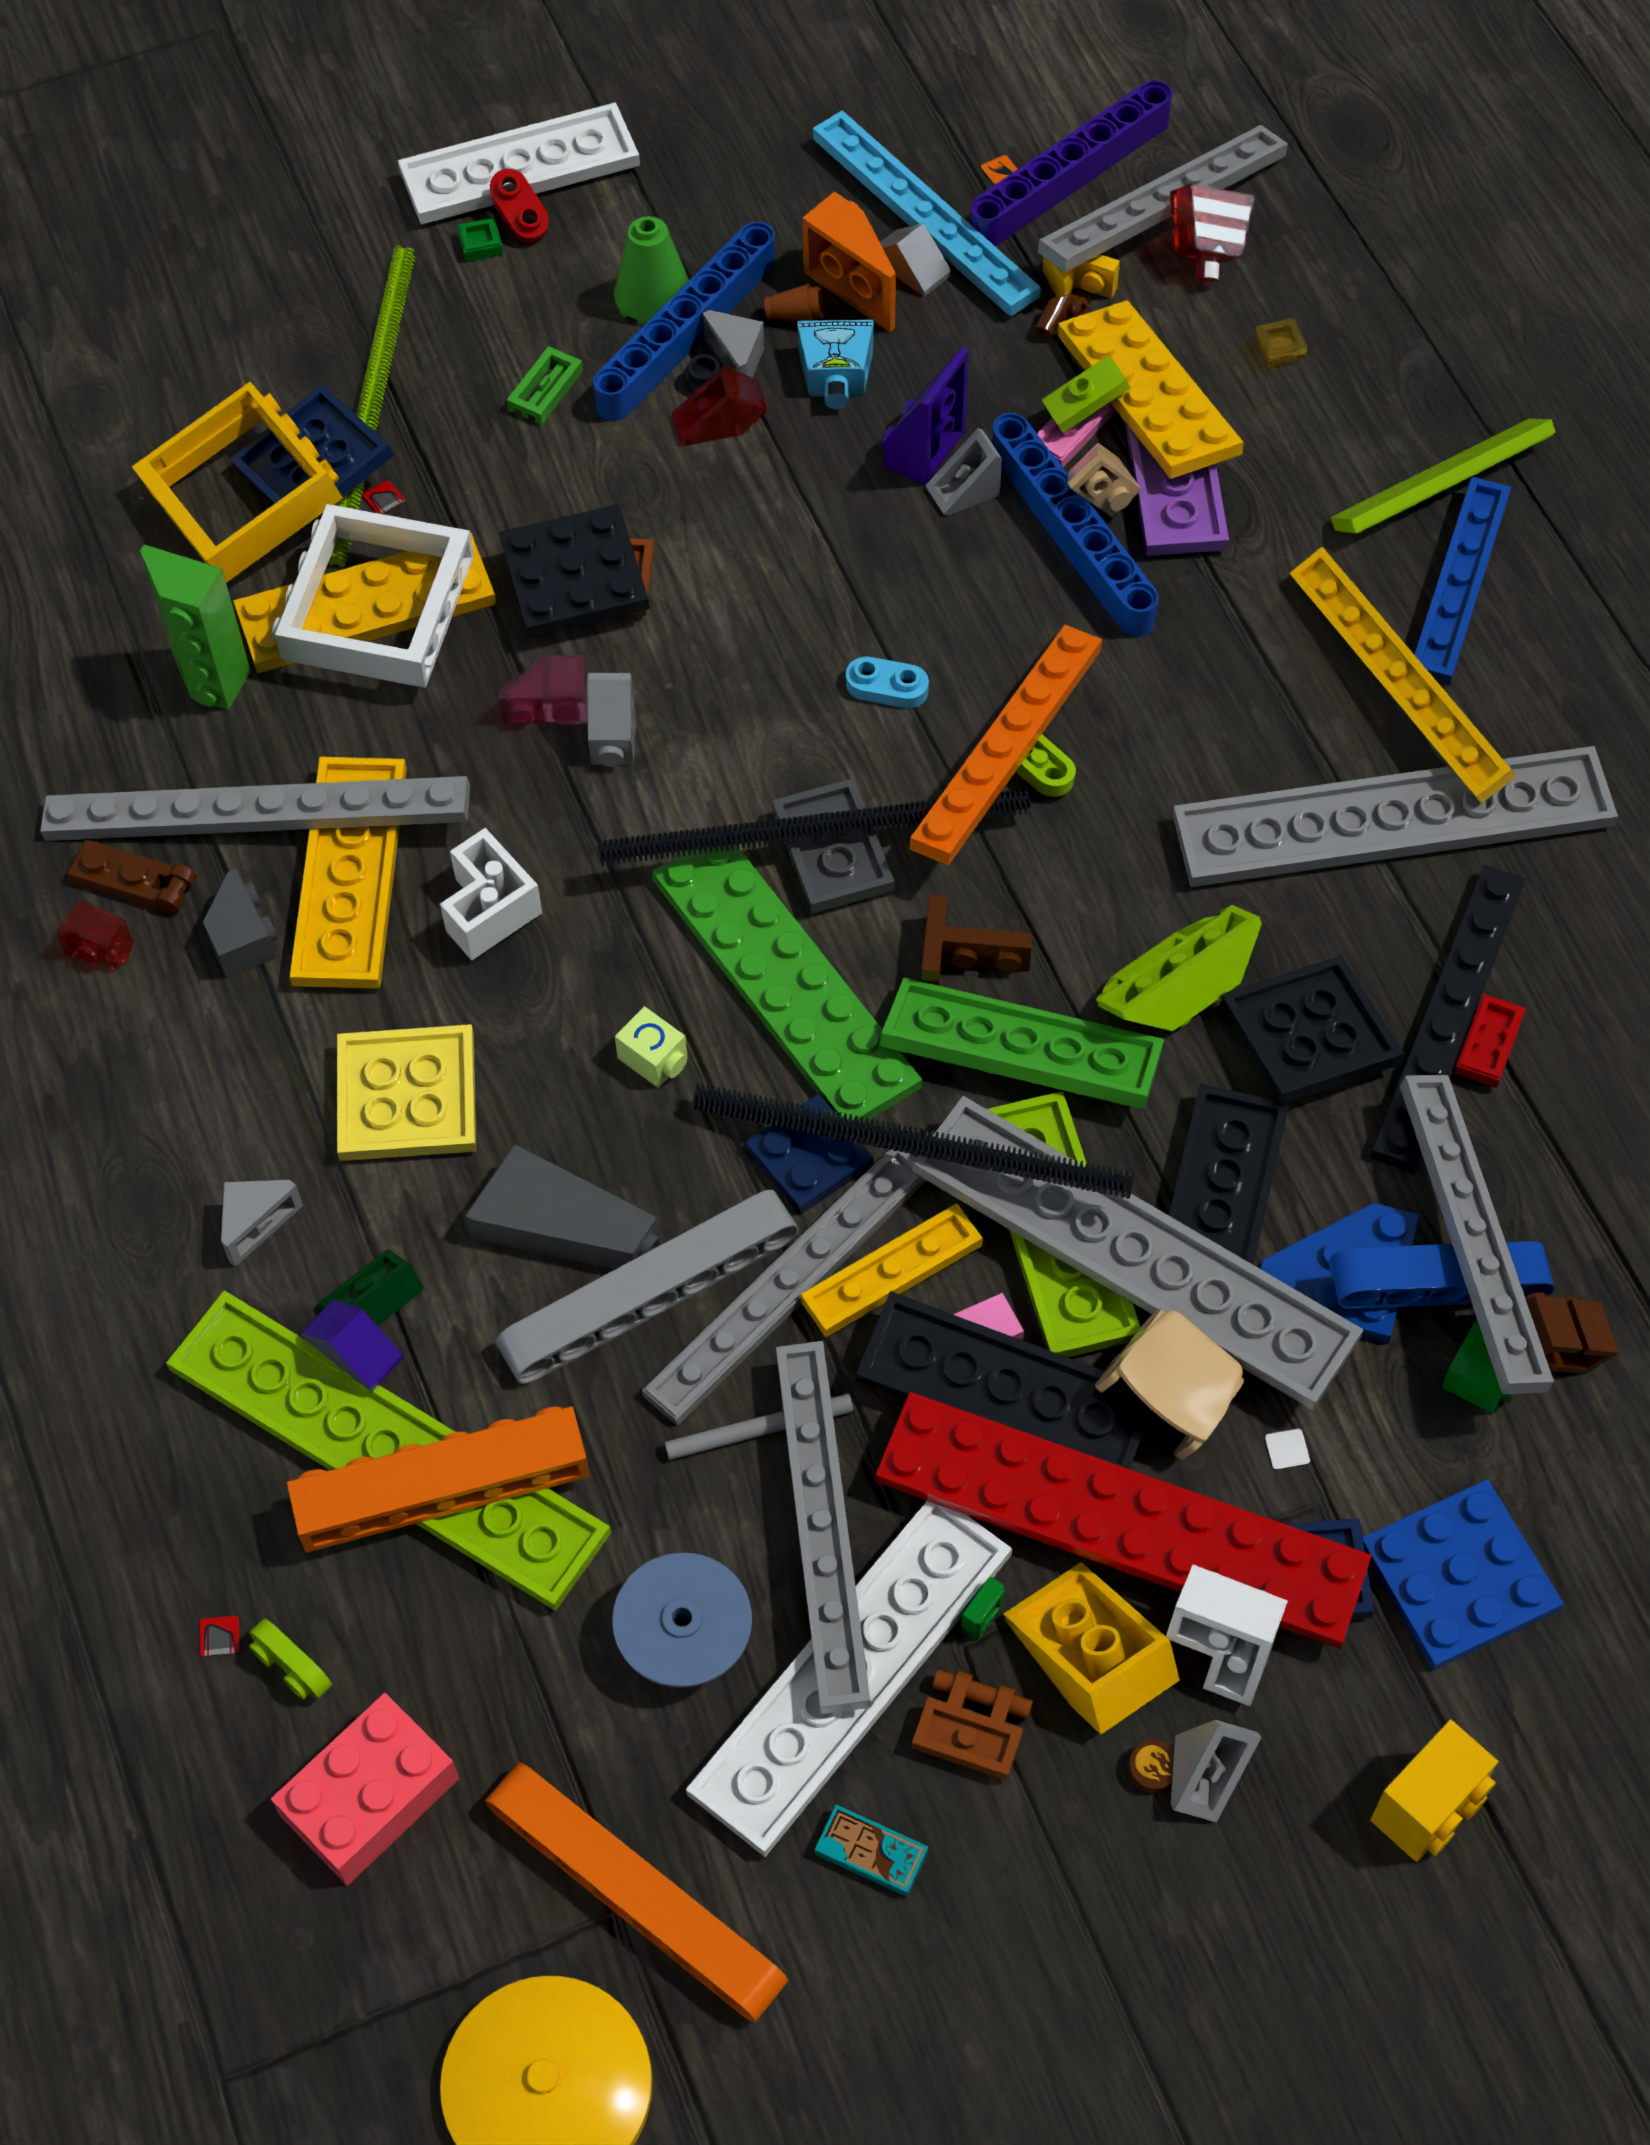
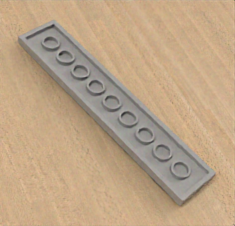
(1389, 818)
(1151, 1260)

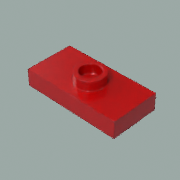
(1489, 1040)

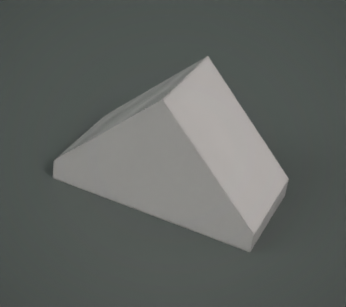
(916, 258)
(734, 340)
(968, 476)
(255, 1212)
(1209, 1767)

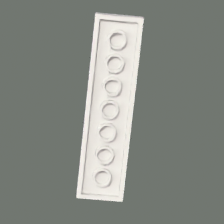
(905, 1610)

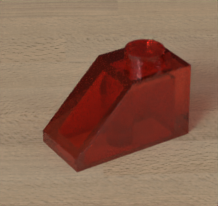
(720, 408)

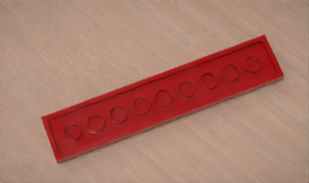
(1117, 1514)

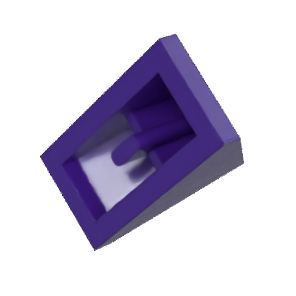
(353, 1343)

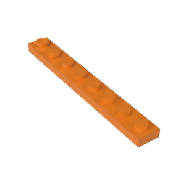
(1005, 745)

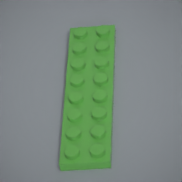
(787, 981)

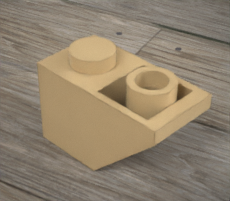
(1103, 480)

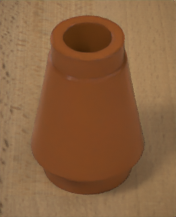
(795, 305)

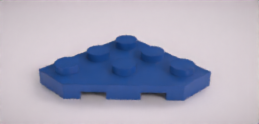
(1307, 1267)

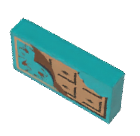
(871, 1850)

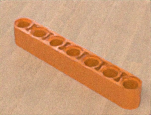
(637, 1892)

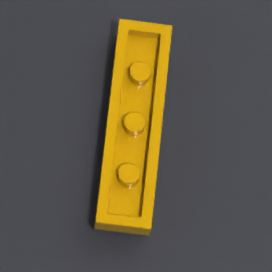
(891, 1268)

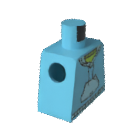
(835, 358)

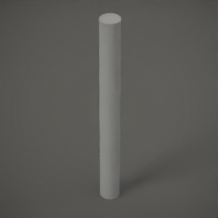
(742, 1431)

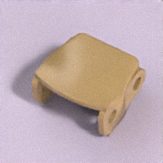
(1178, 1376)

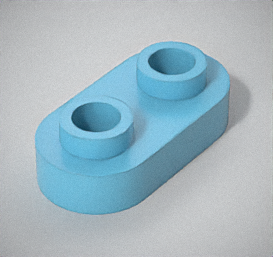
(886, 683)

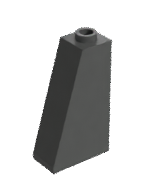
(559, 1215)

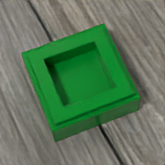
(480, 240)
(983, 1608)

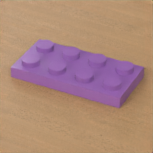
(1177, 512)

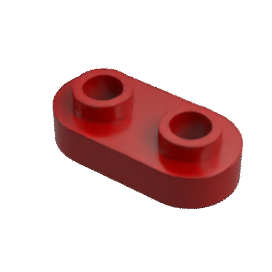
(517, 204)

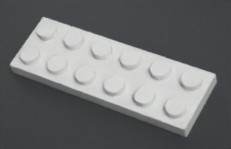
(546, 154)

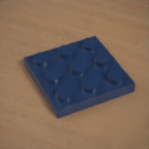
(337, 435)

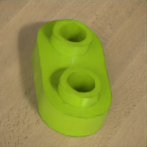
(1048, 762)
(302, 1673)

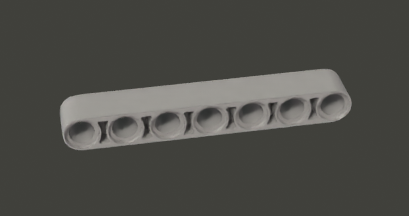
(646, 1286)

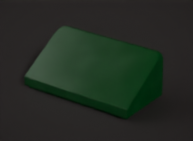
(378, 1287)

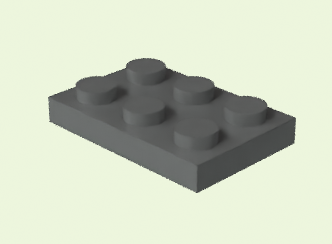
(840, 867)

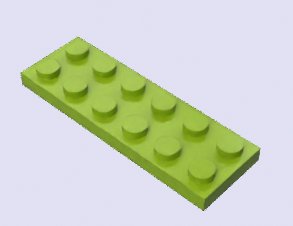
(1070, 1307)

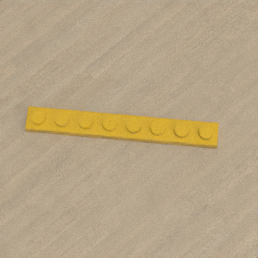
(1403, 675)

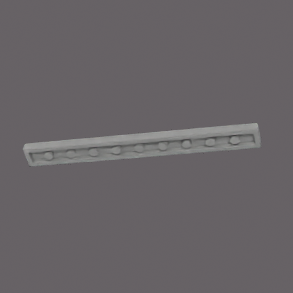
(256, 808)

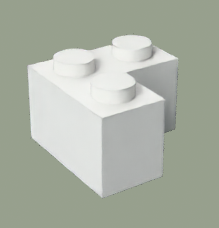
(494, 896)
(1229, 1624)

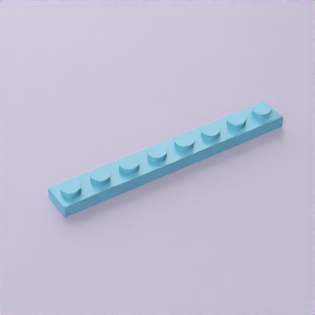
(918, 204)

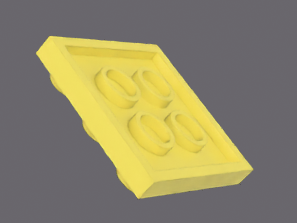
(405, 1092)

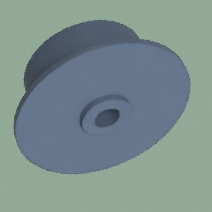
(682, 1620)

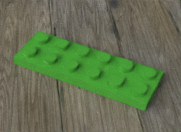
(1022, 1043)

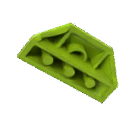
(1184, 971)

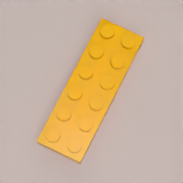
(1163, 402)
(361, 602)
(346, 890)

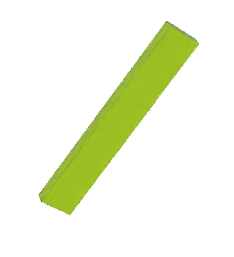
(1442, 475)

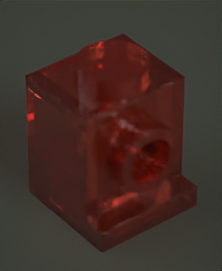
(95, 936)

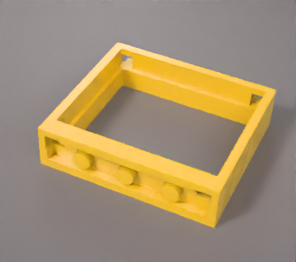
(208, 437)

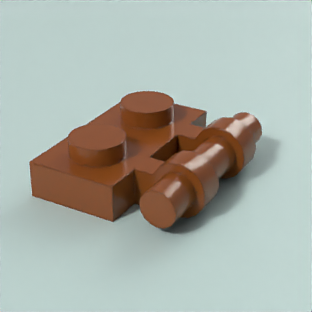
(969, 1737)

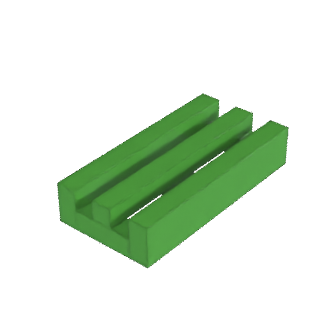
(551, 388)

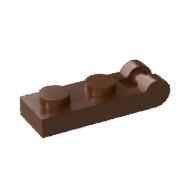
(131, 877)

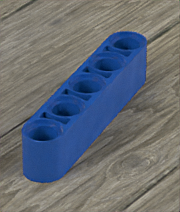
(1423, 1275)

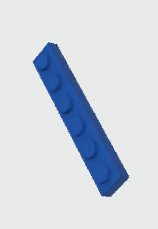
(1461, 578)

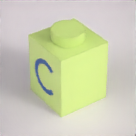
(651, 1047)

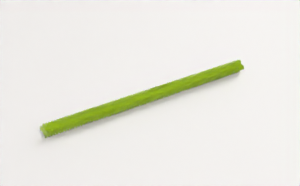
(379, 368)

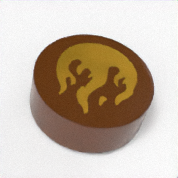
(1152, 1766)

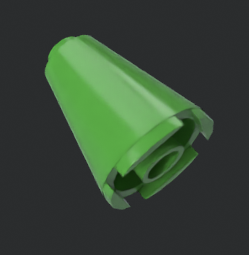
(648, 270)

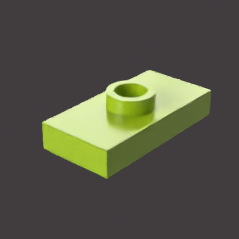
(1086, 393)

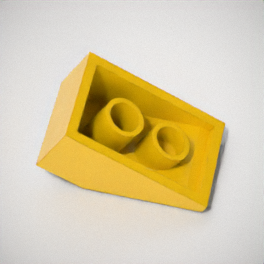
(1094, 1647)

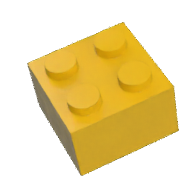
(1433, 1791)

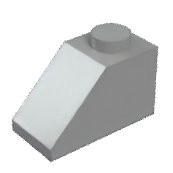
(611, 719)

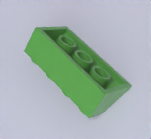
(198, 625)

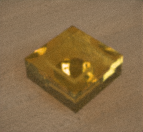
(1281, 341)

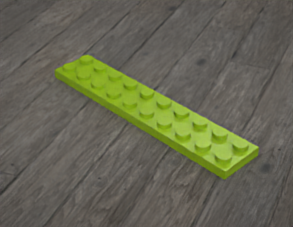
(330, 1417)

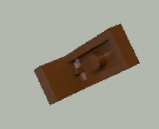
(969, 946)

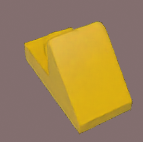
(1095, 276)

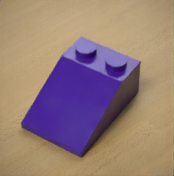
(930, 423)

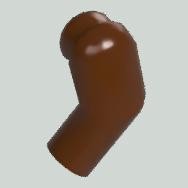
(1059, 310)

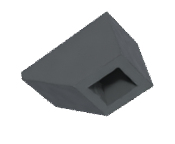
(236, 930)

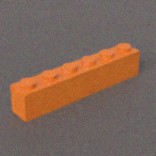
(437, 1478)

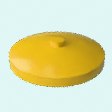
(546, 2068)

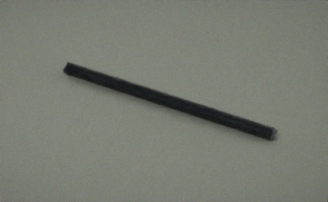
(787, 829)
(912, 1142)

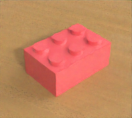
(365, 1788)

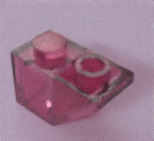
(547, 692)

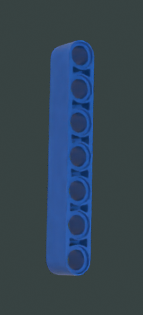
(679, 323)
(1075, 526)

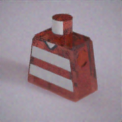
(1209, 226)

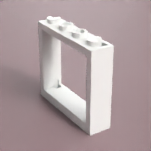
(365, 658)

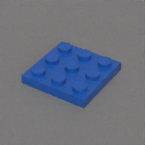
(1461, 1574)

